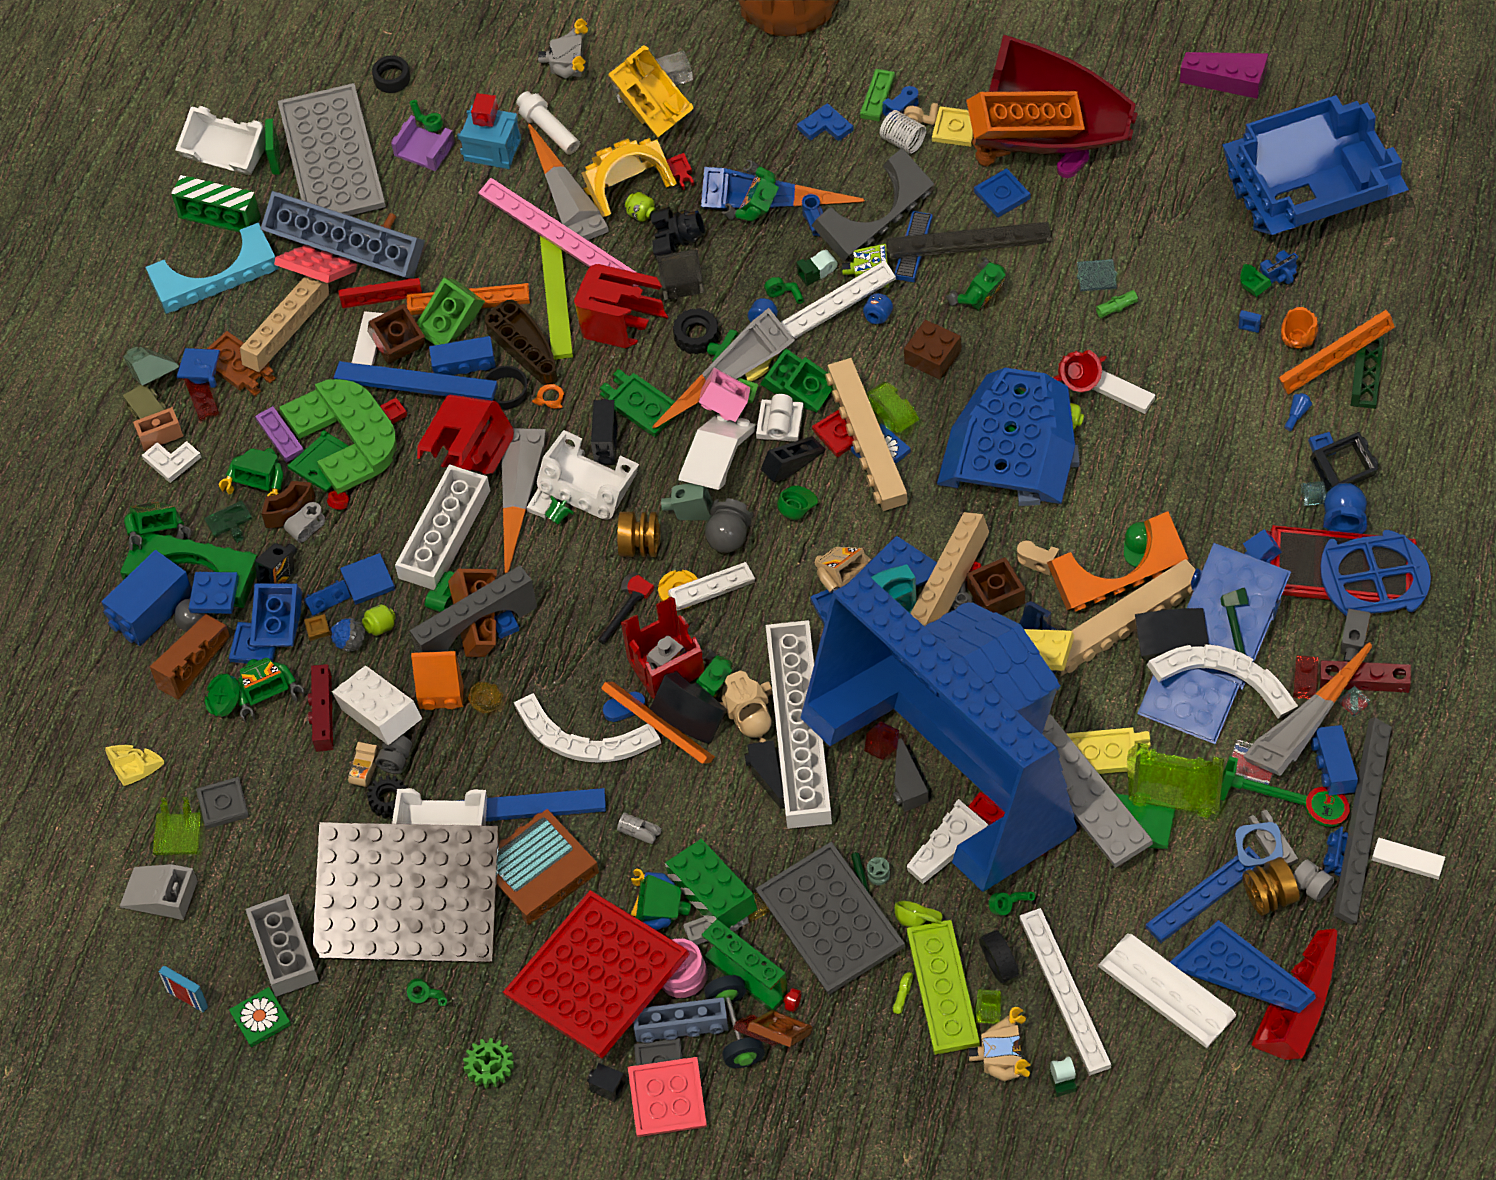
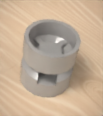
(1315, 882)

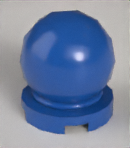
(1345, 509)

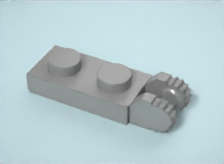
(1268, 841)

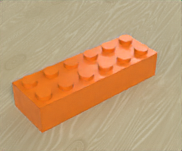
(1025, 114)

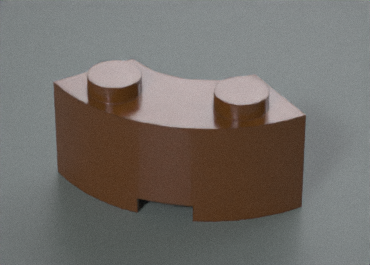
(282, 506)

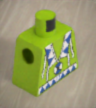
(865, 260)

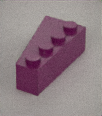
(1225, 72)

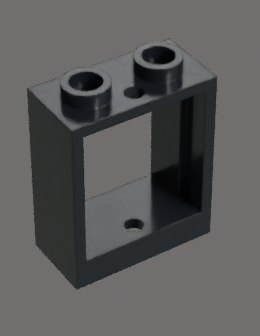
(604, 432)
(1325, 470)

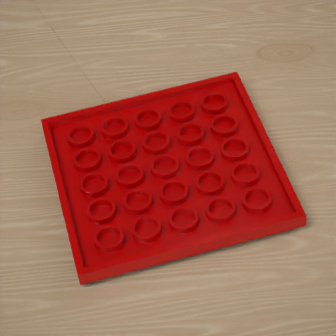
(596, 974)

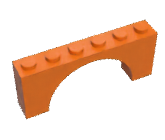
(1079, 586)

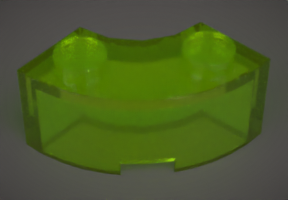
(895, 412)

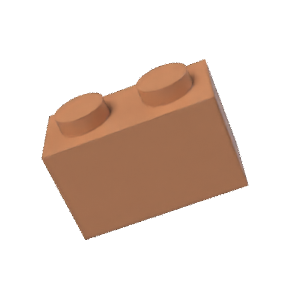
(159, 428)

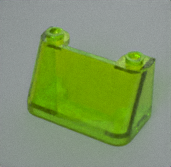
(1174, 781)

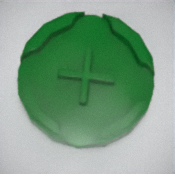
(222, 695)

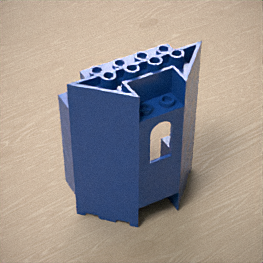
(1314, 146)

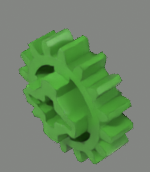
(485, 1054)

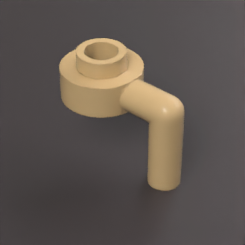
(918, 115)

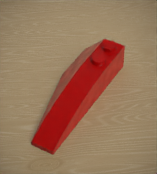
(1289, 1032)

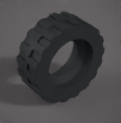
(694, 317)
(999, 956)

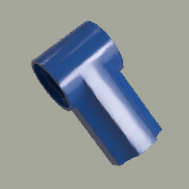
(811, 210)

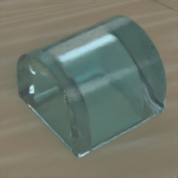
(1313, 493)

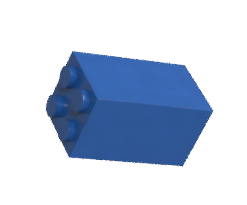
(146, 598)

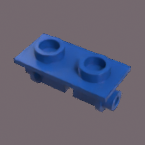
(327, 597)
(1333, 859)

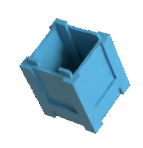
(493, 144)

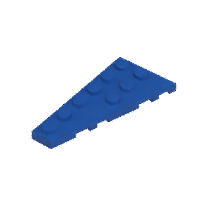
(897, 554)
(1235, 964)

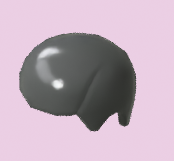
(183, 617)

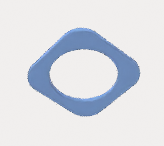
(1244, 830)

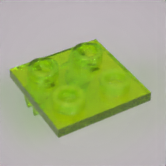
(176, 831)

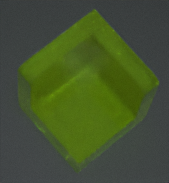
(988, 1006)

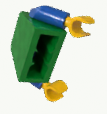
(658, 900)

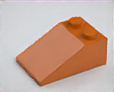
(437, 680)

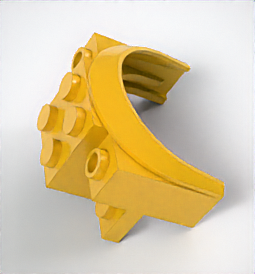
(650, 92)
(621, 163)

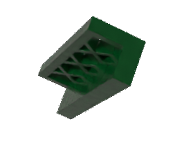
(1359, 375)

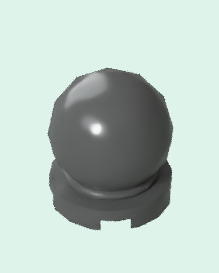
(728, 525)

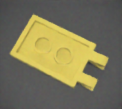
(1108, 748)

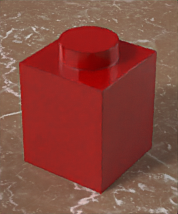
(484, 110)

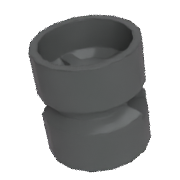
(392, 756)

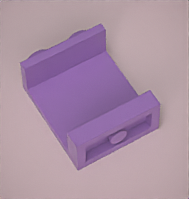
(421, 145)

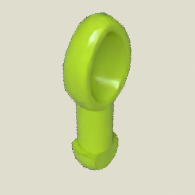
(904, 989)

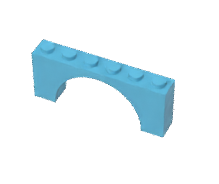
(179, 291)

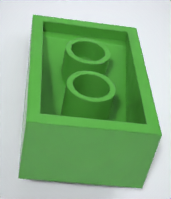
(449, 312)

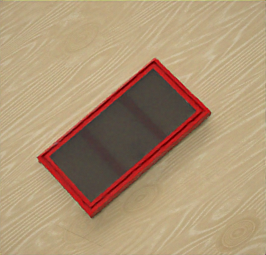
(1303, 553)

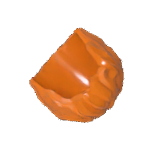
(1299, 328)

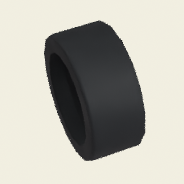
(392, 85)

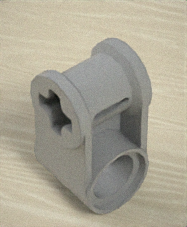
(303, 524)

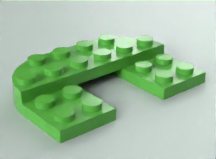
(360, 418)

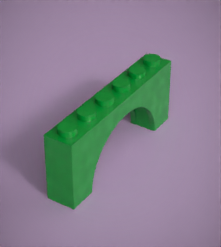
(191, 552)

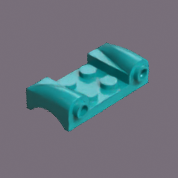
(899, 584)

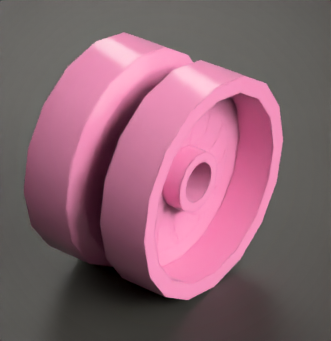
(690, 975)

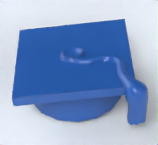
(199, 365)

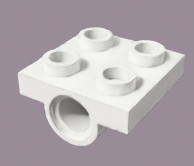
(779, 419)

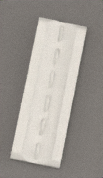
(1167, 990)

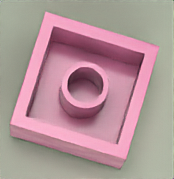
(724, 395)

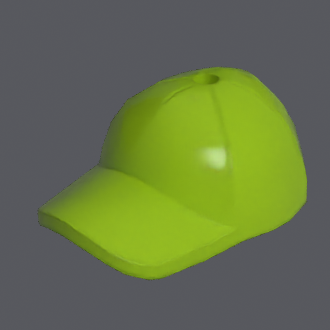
(914, 914)

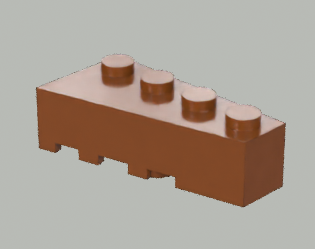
(480, 636)
(189, 656)

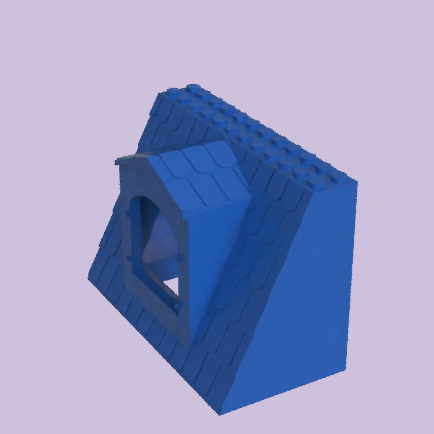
(971, 691)

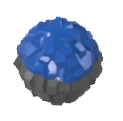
(348, 634)

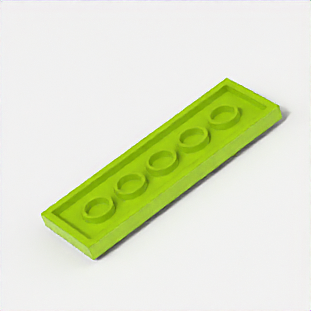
(943, 987)

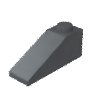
(909, 786)

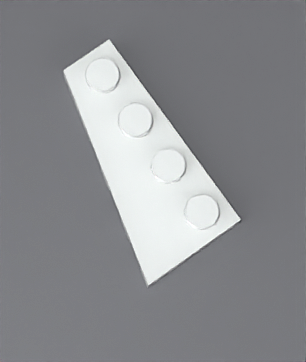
(941, 847)

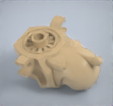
(740, 693)

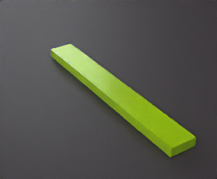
(556, 300)

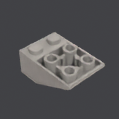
(160, 890)

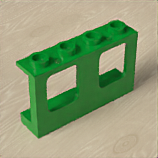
(739, 958)

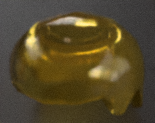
(484, 697)

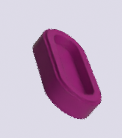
(1072, 163)

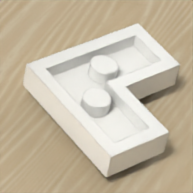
(172, 464)

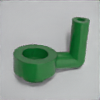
(431, 122)
(775, 287)
(1005, 901)
(419, 997)

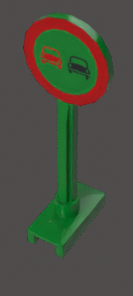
(1320, 807)

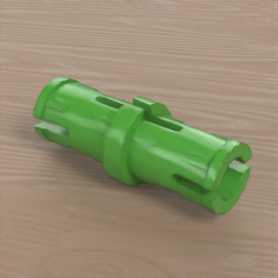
(1116, 304)

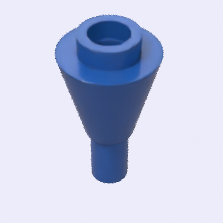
(1299, 406)

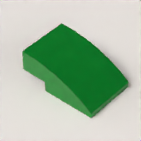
(798, 379)
(1155, 820)

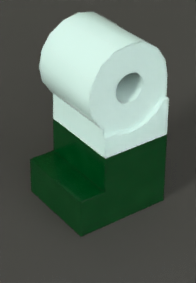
(816, 267)
(1063, 1077)

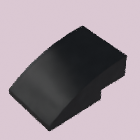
(1169, 630)
(688, 707)

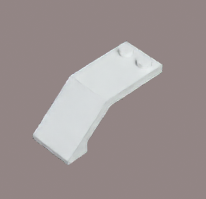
(714, 451)

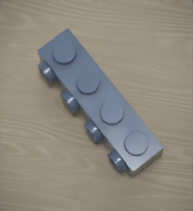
(681, 1020)

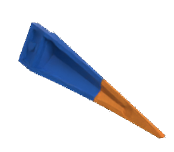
(730, 186)

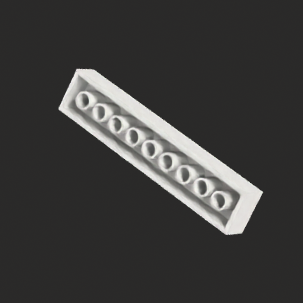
(799, 746)

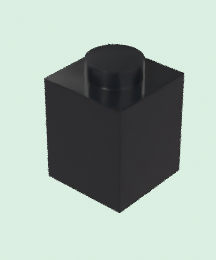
(606, 1082)

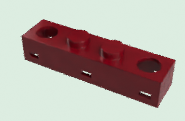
(1370, 676)
(321, 701)

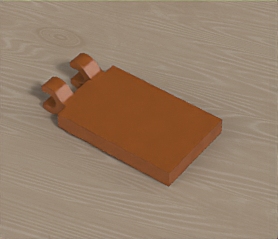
(230, 365)

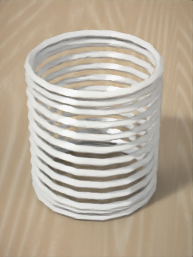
(897, 130)

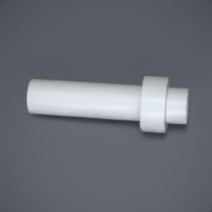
(534, 109)

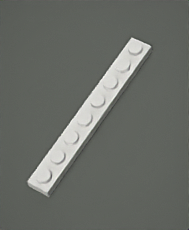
(1065, 992)

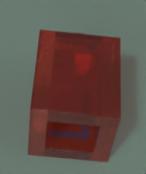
(881, 740)

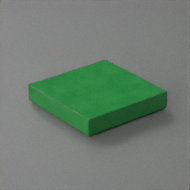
(272, 146)

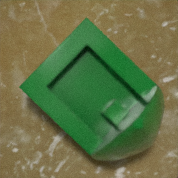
(1253, 280)

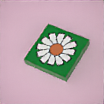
(260, 1017)

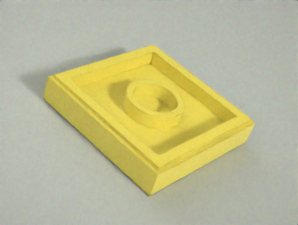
(953, 127)

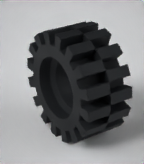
(380, 788)

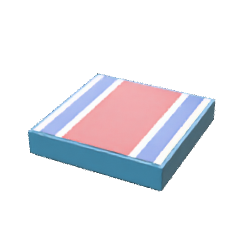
(183, 988)

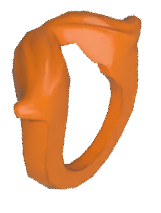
(551, 404)

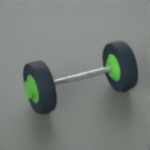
(742, 1051)

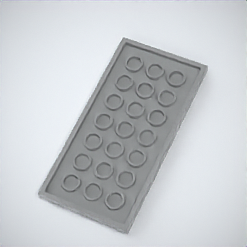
(332, 150)

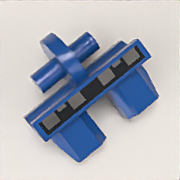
(1282, 270)

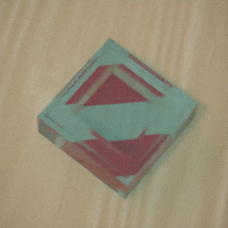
(1354, 701)

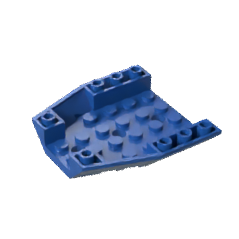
(1035, 453)

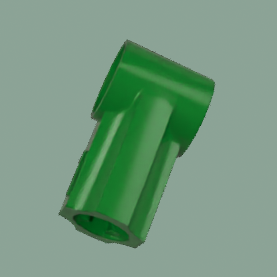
(440, 597)

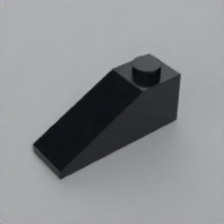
(790, 458)
(765, 769)

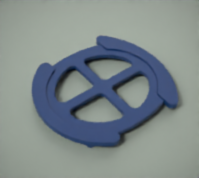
(1334, 581)

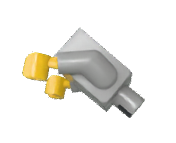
(566, 52)

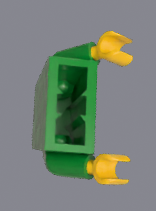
(255, 469)

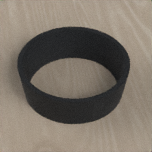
(512, 372)

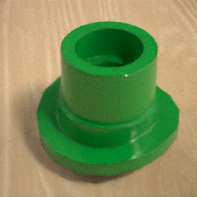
(557, 511)

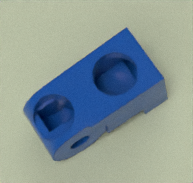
(907, 98)

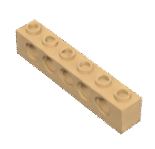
(283, 323)

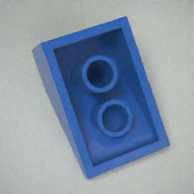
(275, 614)

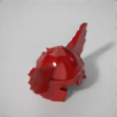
(1080, 370)

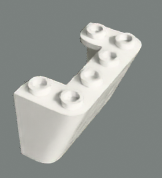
(221, 141)
(584, 481)

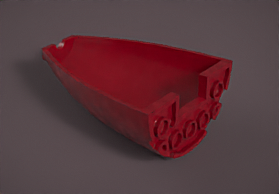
(1036, 69)

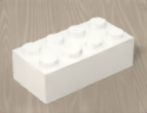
(377, 705)

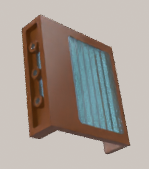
(542, 866)

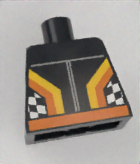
(275, 564)

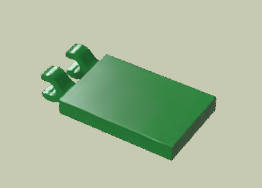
(638, 401)

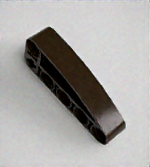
(522, 339)

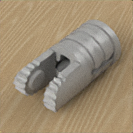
(638, 828)

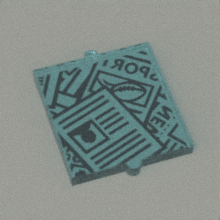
(1096, 275)

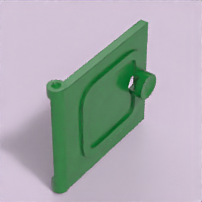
(307, 460)

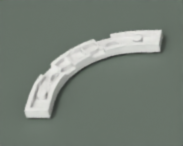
(1229, 661)
(579, 747)

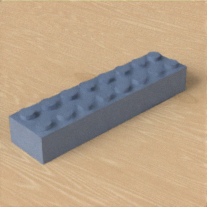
(342, 235)

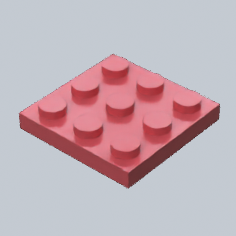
(316, 264)
(667, 1097)

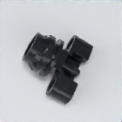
(675, 228)

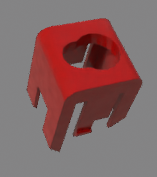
(606, 300)
(466, 436)
(641, 641)

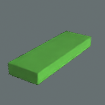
(877, 94)

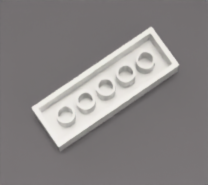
(442, 527)

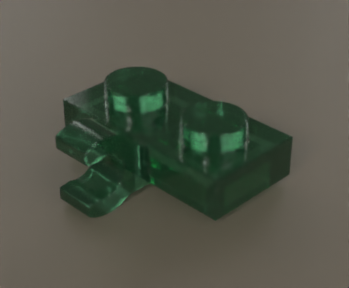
(229, 519)

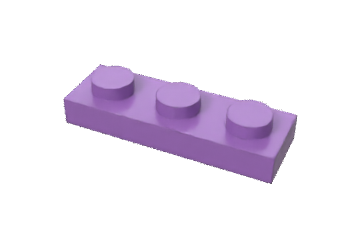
(279, 434)

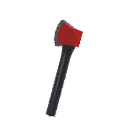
(639, 589)

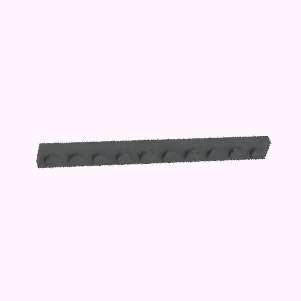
(1362, 821)

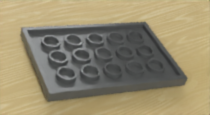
(830, 918)

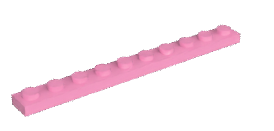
(547, 226)

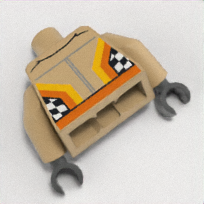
(840, 566)

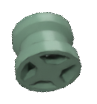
(875, 866)

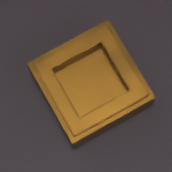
(317, 627)

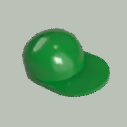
(795, 502)
(1135, 543)

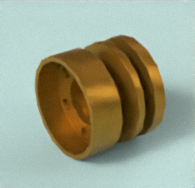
(638, 534)
(1270, 885)

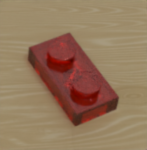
(1305, 676)

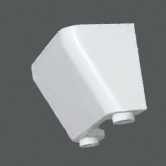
(413, 810)

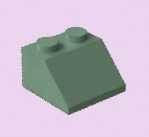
(148, 365)

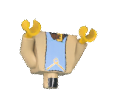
(1002, 1049)

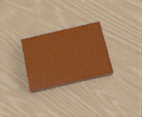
(780, 1028)

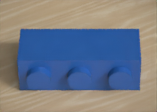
(462, 356)
(1334, 760)

